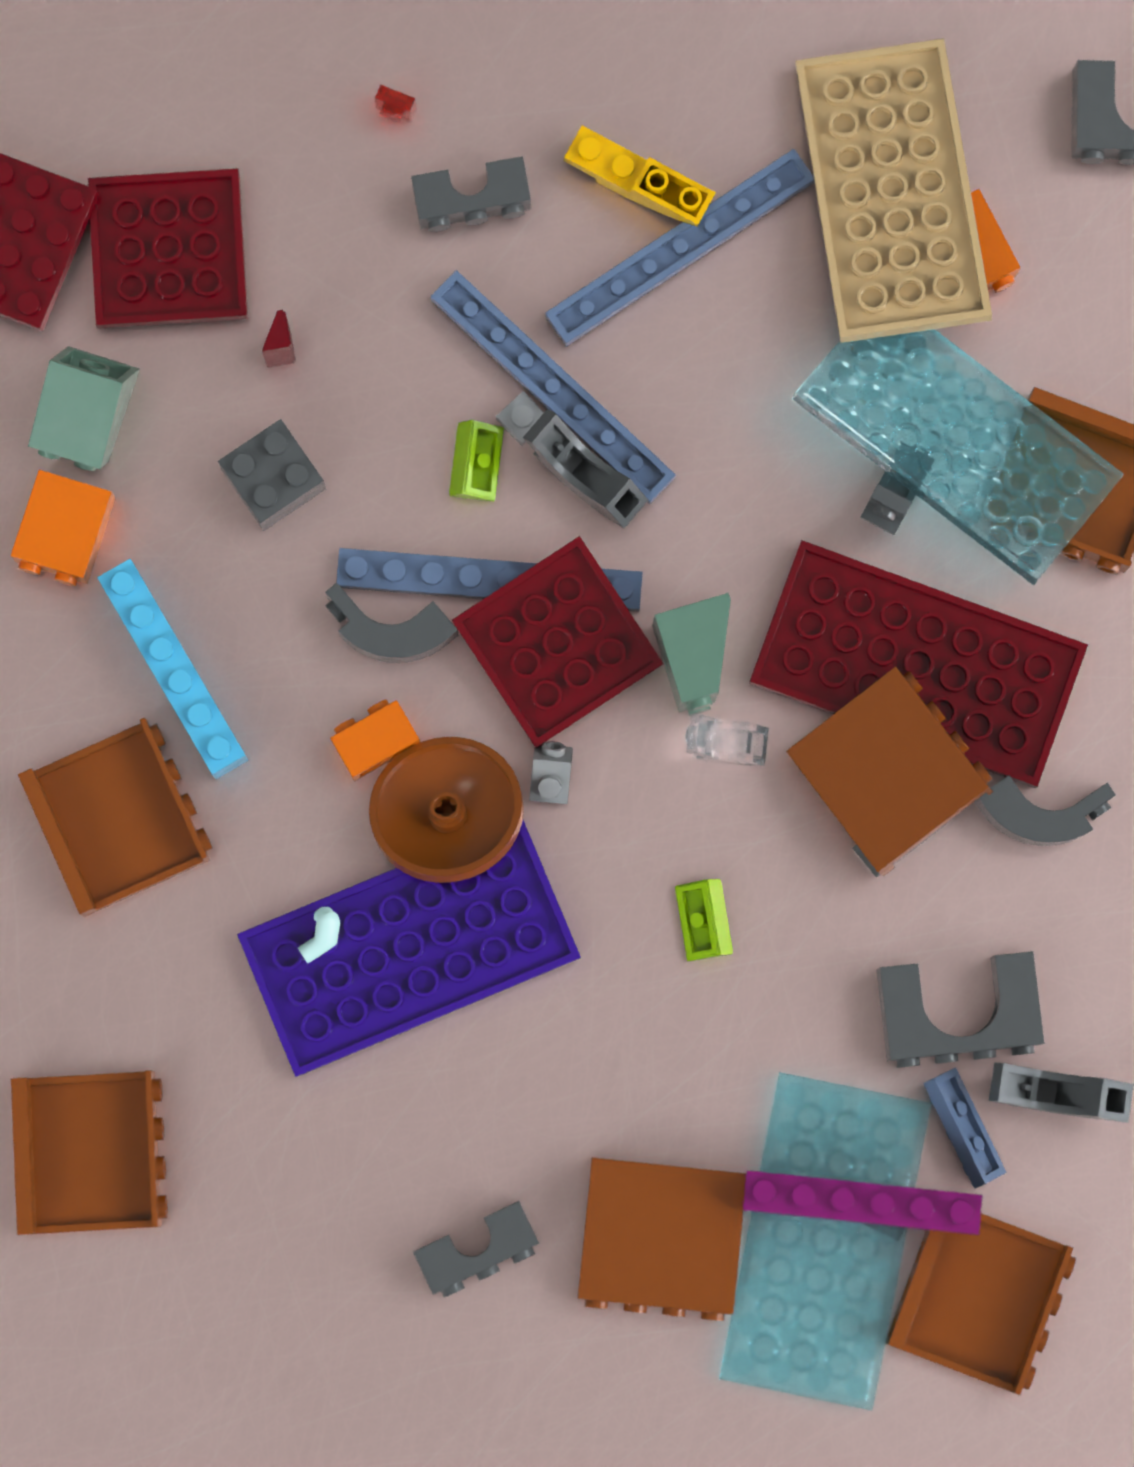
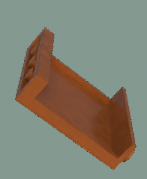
(1110, 530)
(890, 769)
(116, 817)
(88, 1152)
(662, 1238)
(982, 1301)

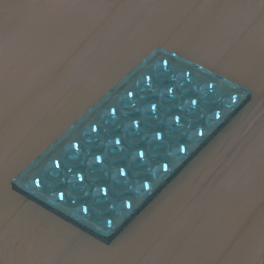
(962, 443)
(820, 1290)

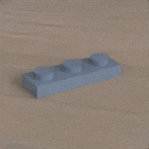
(965, 1128)

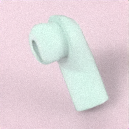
(325, 934)

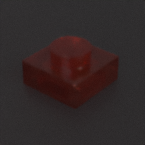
(395, 104)

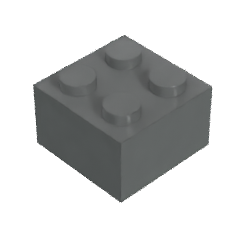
(272, 474)

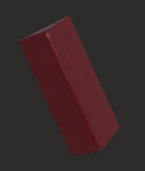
(278, 346)

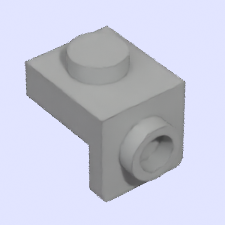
(551, 773)

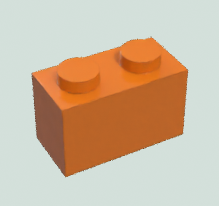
(374, 739)

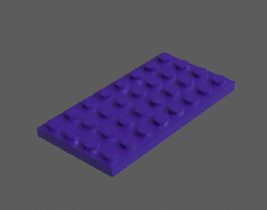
(406, 954)

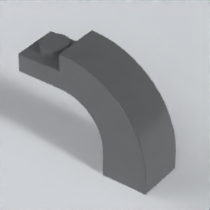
(583, 471)
(888, 504)
(393, 643)
(1027, 823)
(1061, 1093)

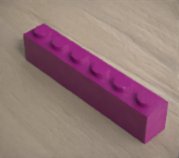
(862, 1202)

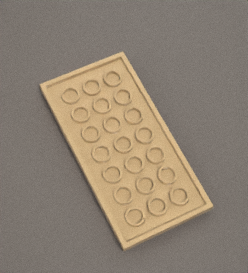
(893, 191)

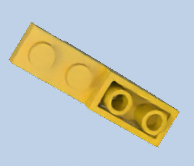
(637, 178)

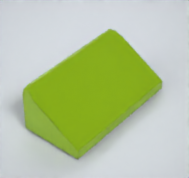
(476, 460)
(704, 919)

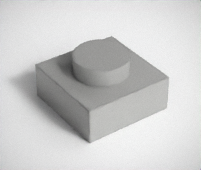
(519, 416)

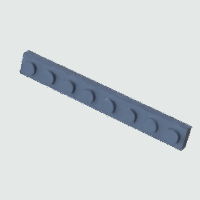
(679, 248)
(551, 385)
(451, 575)

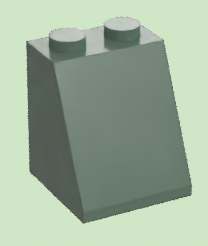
(82, 407)
(693, 650)

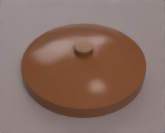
(446, 809)

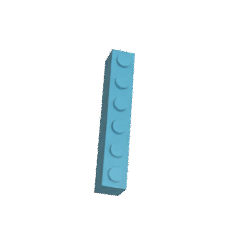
(172, 669)

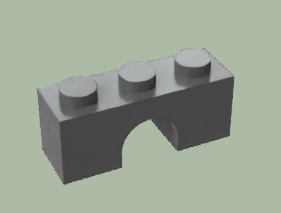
(442, 205)
(447, 1267)

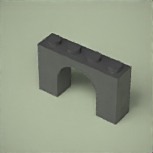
(1096, 124)
(1013, 1024)

